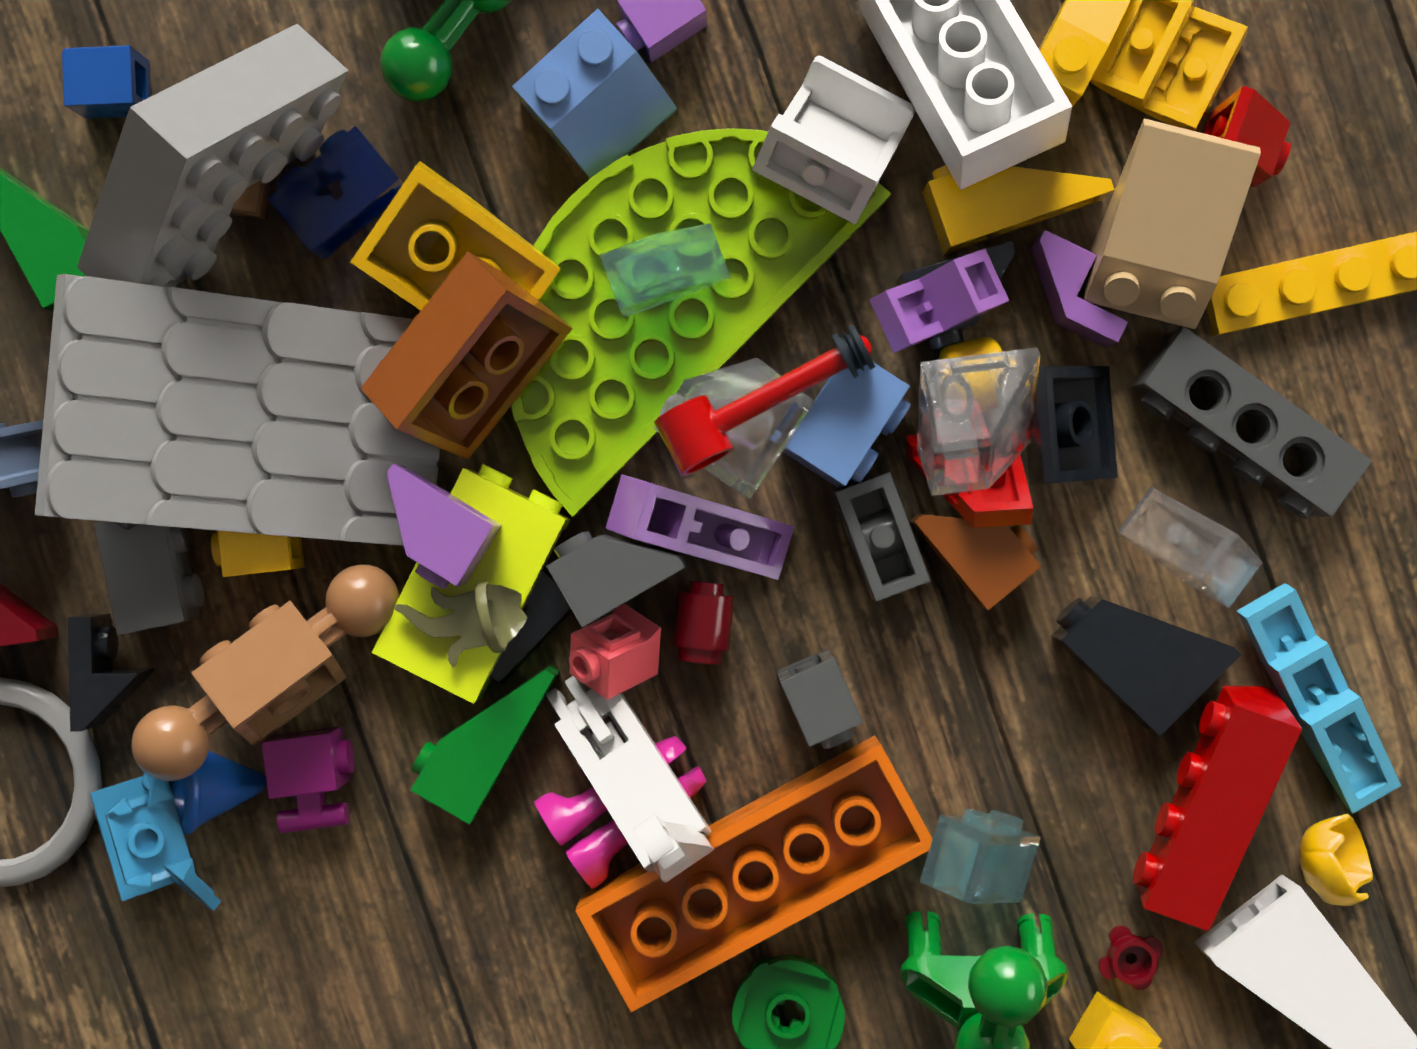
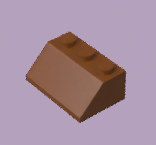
(465, 358)

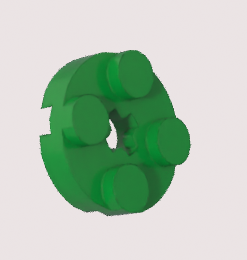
(782, 979)

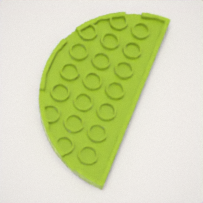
(614, 373)

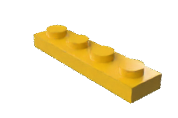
(1314, 284)

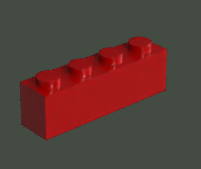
(1217, 804)

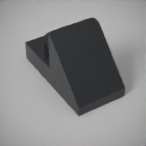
(93, 684)

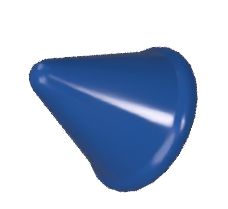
(214, 790)

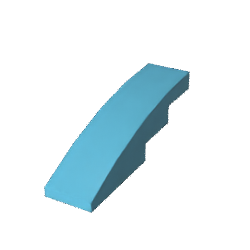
(1319, 698)

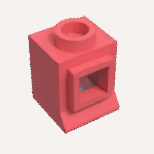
(615, 652)

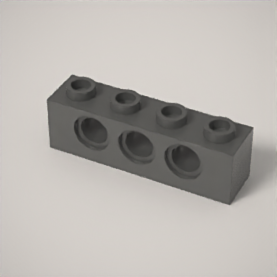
(1328, 462)

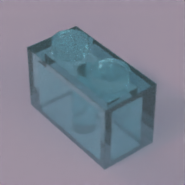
(980, 857)

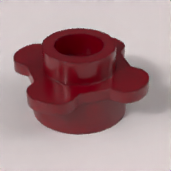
(1142, 969)

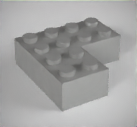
(199, 149)

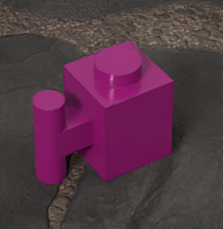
(306, 767)

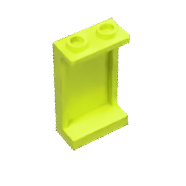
(512, 560)

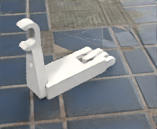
(632, 780)

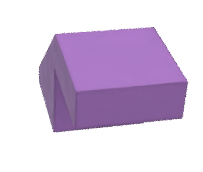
(1062, 272)
(939, 300)

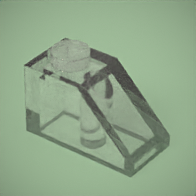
(1191, 546)

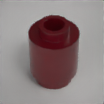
(703, 623)

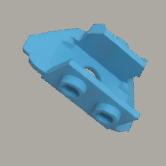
(146, 840)

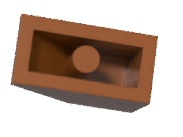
(983, 560)

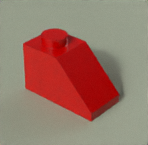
(1254, 122)

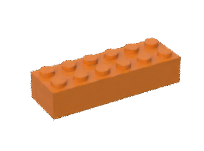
(765, 873)

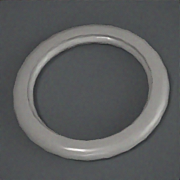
(86, 780)

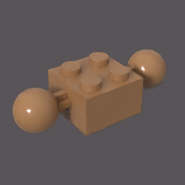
(265, 674)

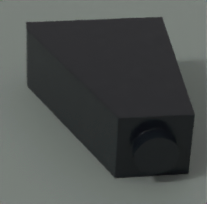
(1142, 660)

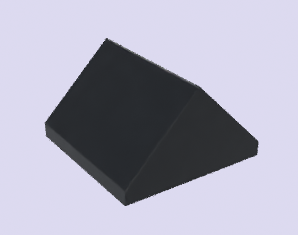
(1072, 426)

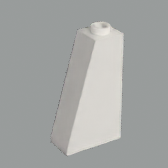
(1304, 970)

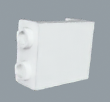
(834, 139)

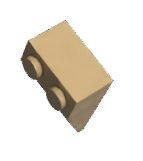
(1170, 223)

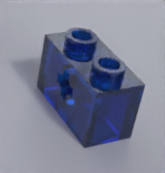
(308, 201)

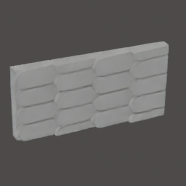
(219, 414)

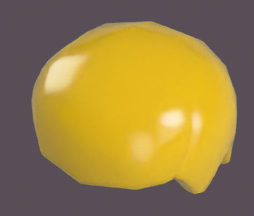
(1335, 860)

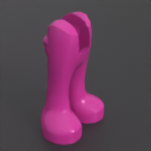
(571, 815)

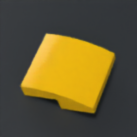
(1169, 60)

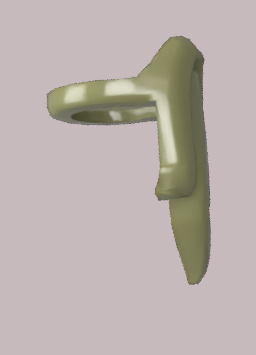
(481, 618)

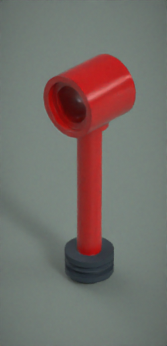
(698, 432)

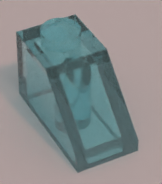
(664, 267)

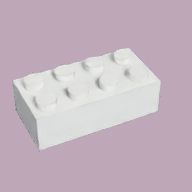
(972, 81)

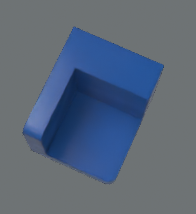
(104, 80)

